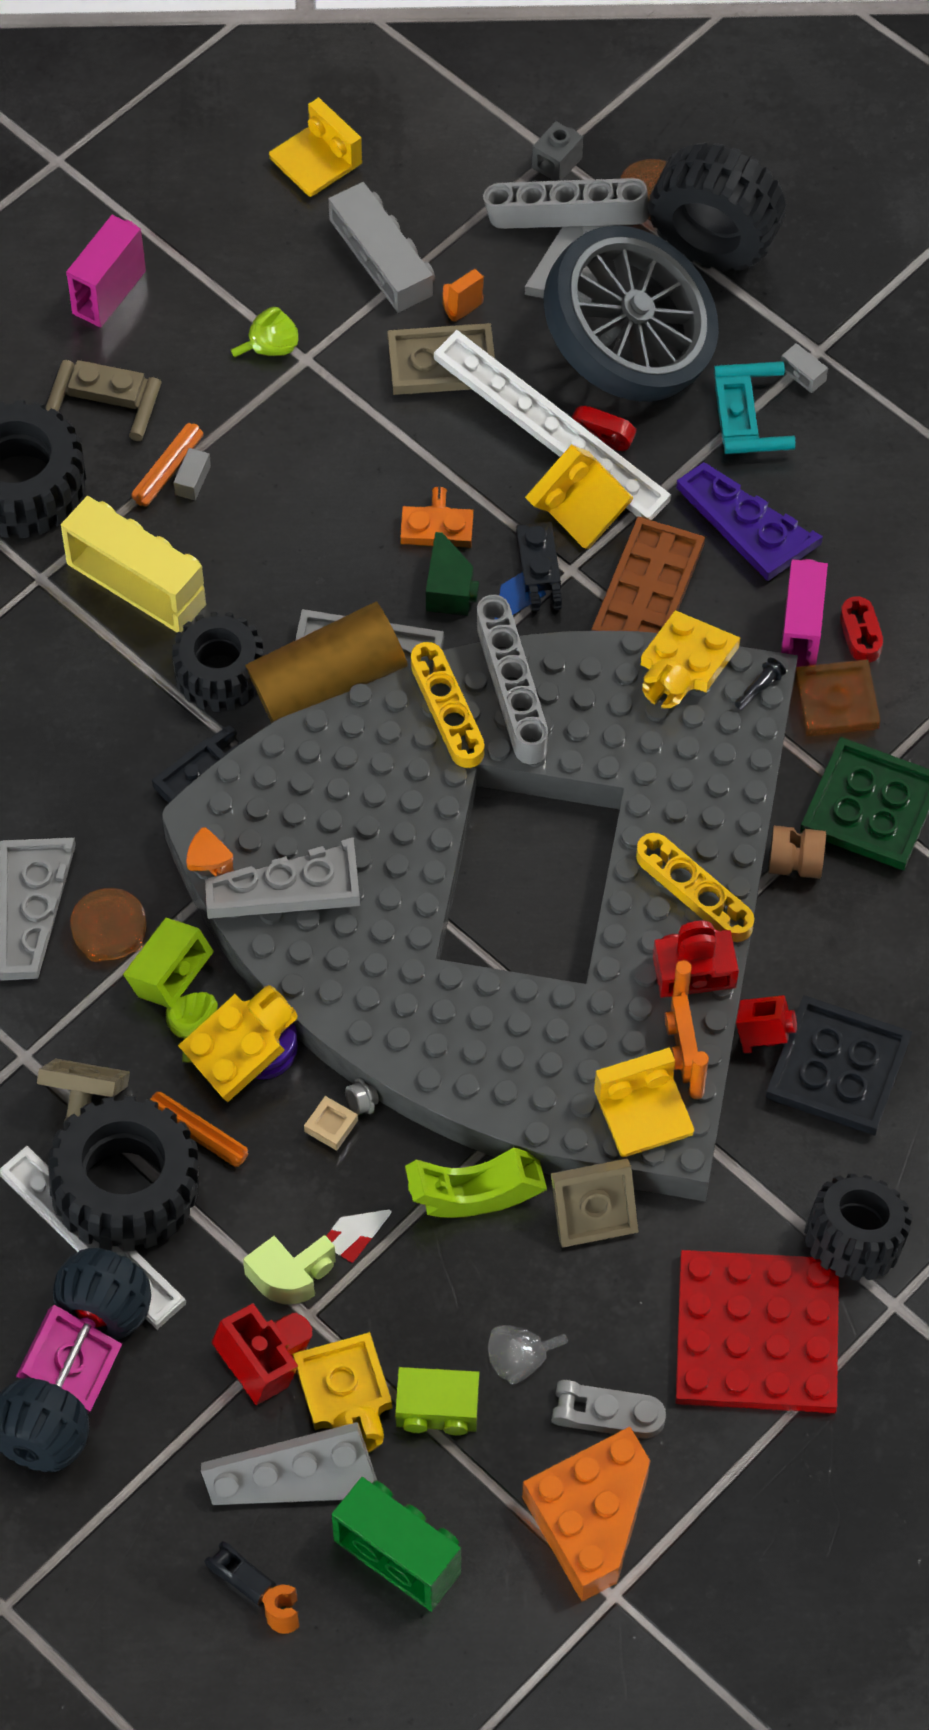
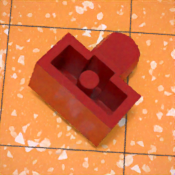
(707, 951)
(262, 1350)

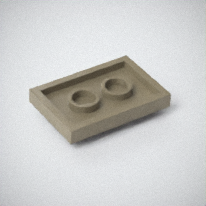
(413, 357)

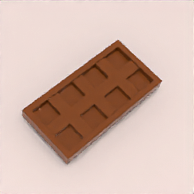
(649, 578)

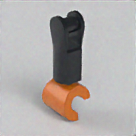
(257, 1588)

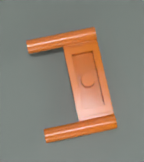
(680, 1024)

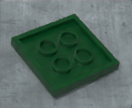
(870, 803)

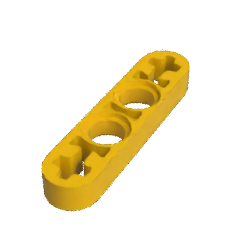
(444, 705)
(699, 883)

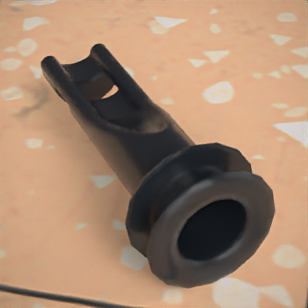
(772, 670)

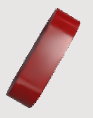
(610, 429)
(854, 631)

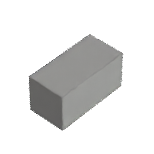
(804, 368)
(192, 474)

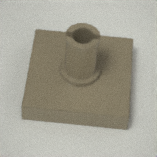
(82, 1081)
(594, 1202)

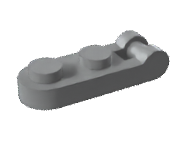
(608, 1410)

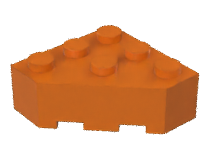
(591, 1509)

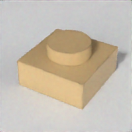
(331, 1123)

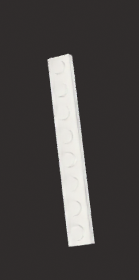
(544, 419)

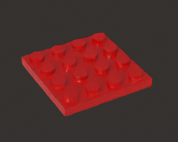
(757, 1332)

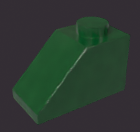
(450, 579)

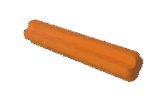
(167, 464)
(204, 1132)

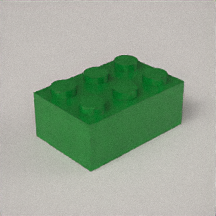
(397, 1542)

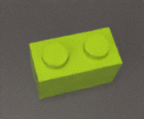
(168, 962)
(437, 1400)

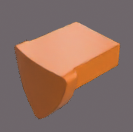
(463, 295)
(209, 853)

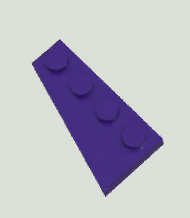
(747, 522)

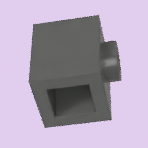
(557, 151)

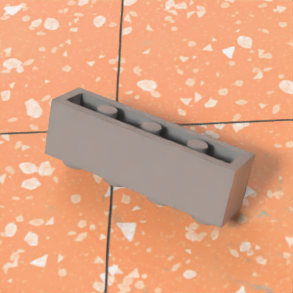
(381, 246)

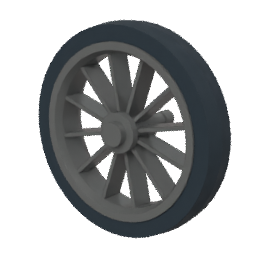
(630, 313)

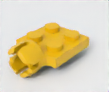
(685, 658)
(239, 1040)
(345, 1386)

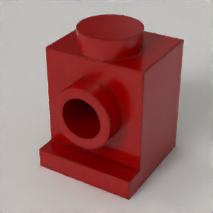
(764, 1022)

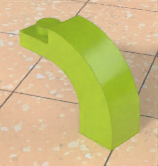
(477, 1188)

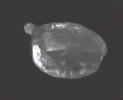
(518, 1352)

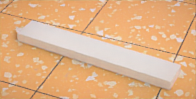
(30, 1179)

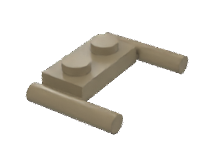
(107, 386)

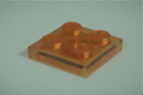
(837, 698)

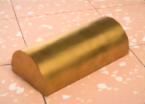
(327, 662)

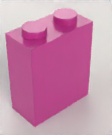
(106, 270)
(804, 610)

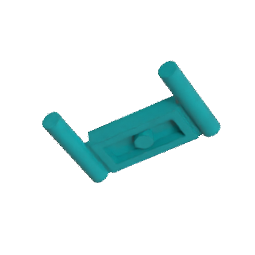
(737, 408)

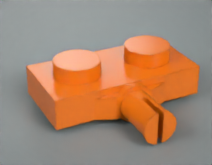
(421, 523)

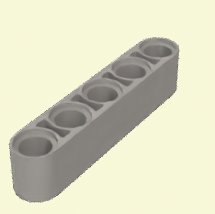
(567, 203)
(514, 693)

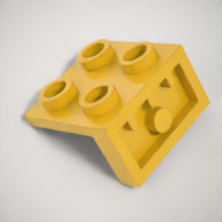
(320, 151)
(580, 495)
(642, 1103)

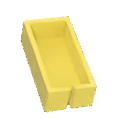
(133, 563)

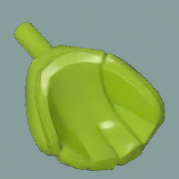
(270, 334)
(189, 1014)

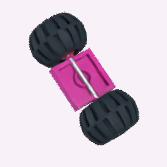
(47, 1409)

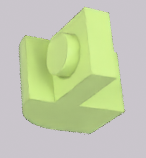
(289, 1278)

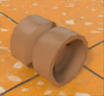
(797, 852)

